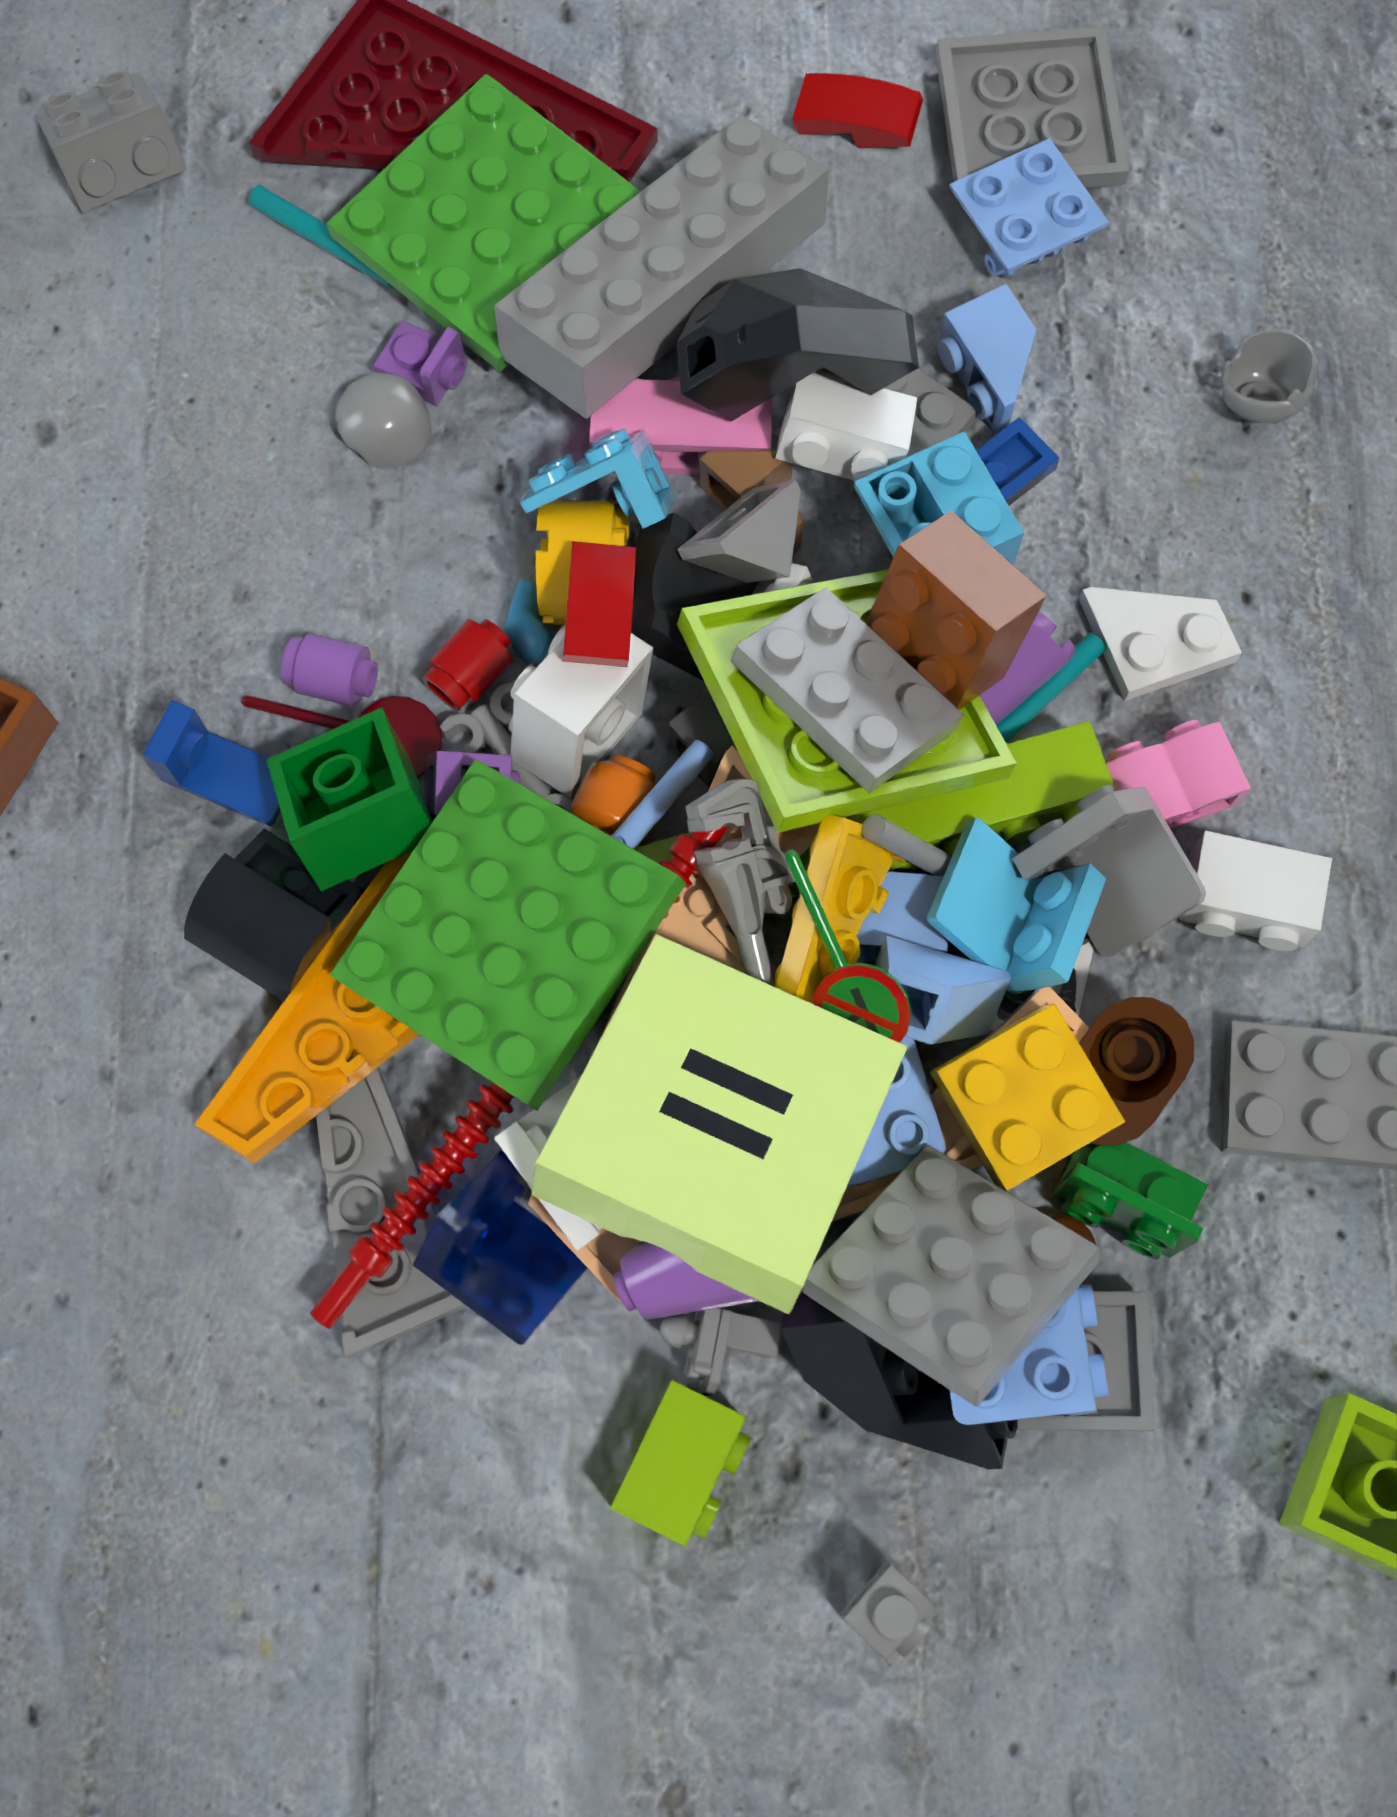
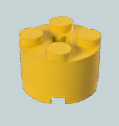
(567, 522)

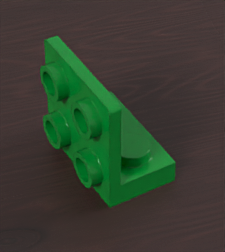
(1132, 1195)

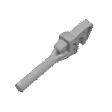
(744, 873)

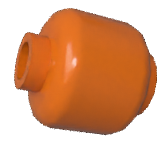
(612, 792)

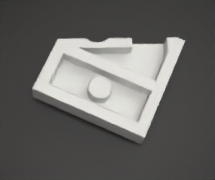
(1158, 637)

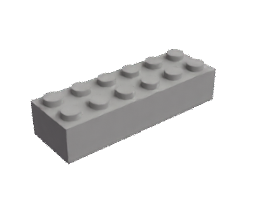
(636, 277)

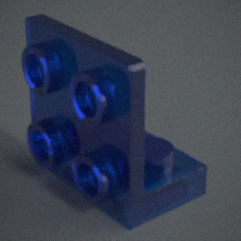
(499, 1254)

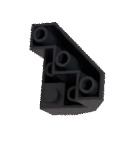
(780, 329)
(885, 1390)

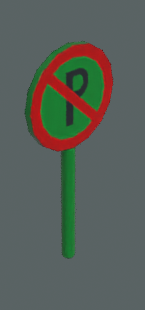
(858, 989)

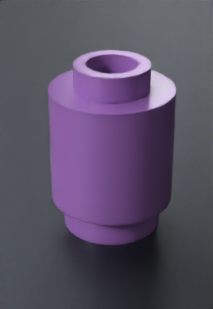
(329, 669)

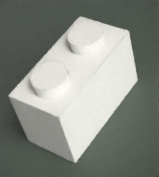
(843, 428)
(1258, 891)

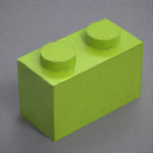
(680, 1465)

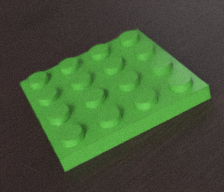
(478, 210)
(508, 932)

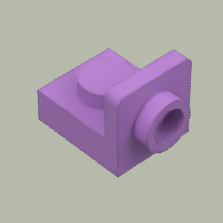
(424, 360)

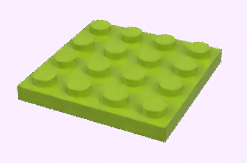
(791, 770)

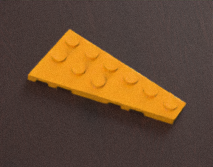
(309, 1050)

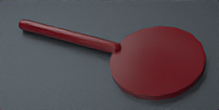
(411, 720)

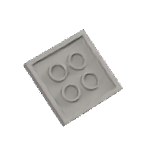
(1031, 88)
(951, 1273)

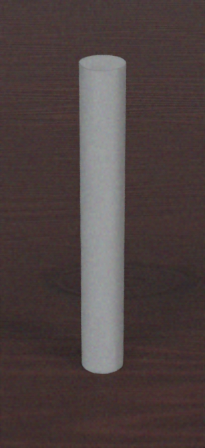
(905, 845)

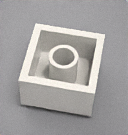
(574, 712)

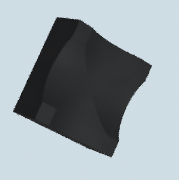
(668, 584)

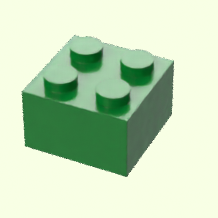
(350, 799)

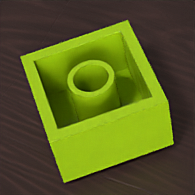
(1349, 1484)

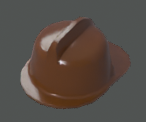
(1141, 1058)

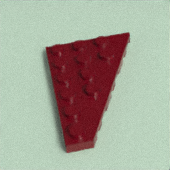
(399, 69)

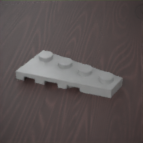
(364, 1166)

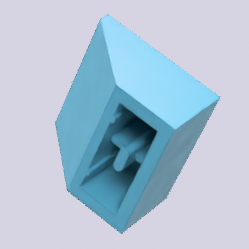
(932, 483)

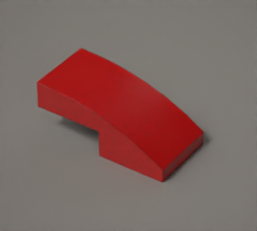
(866, 107)
(599, 604)

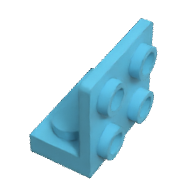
(641, 482)
(1009, 922)

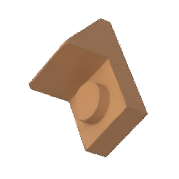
(733, 473)

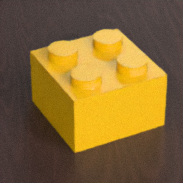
(1026, 1097)

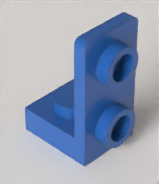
(211, 766)

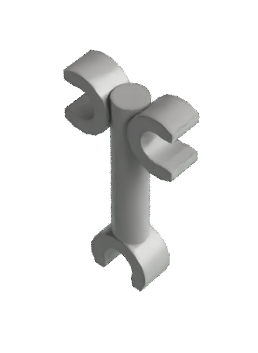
(490, 726)

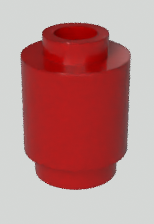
(468, 663)

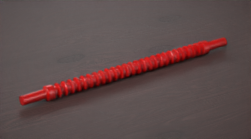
(372, 1254)

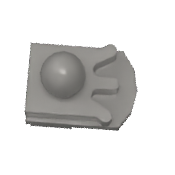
(714, 1333)

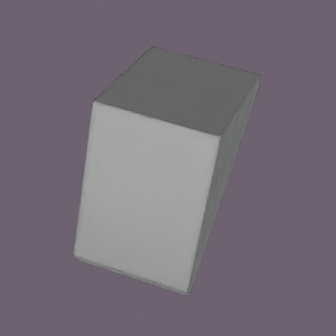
(750, 537)

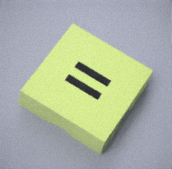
(719, 1122)

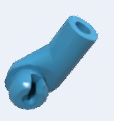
(523, 627)

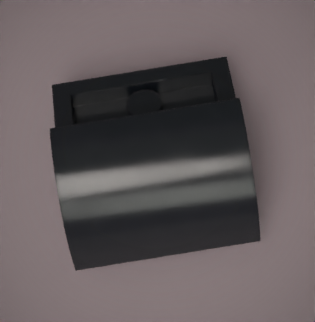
(266, 914)

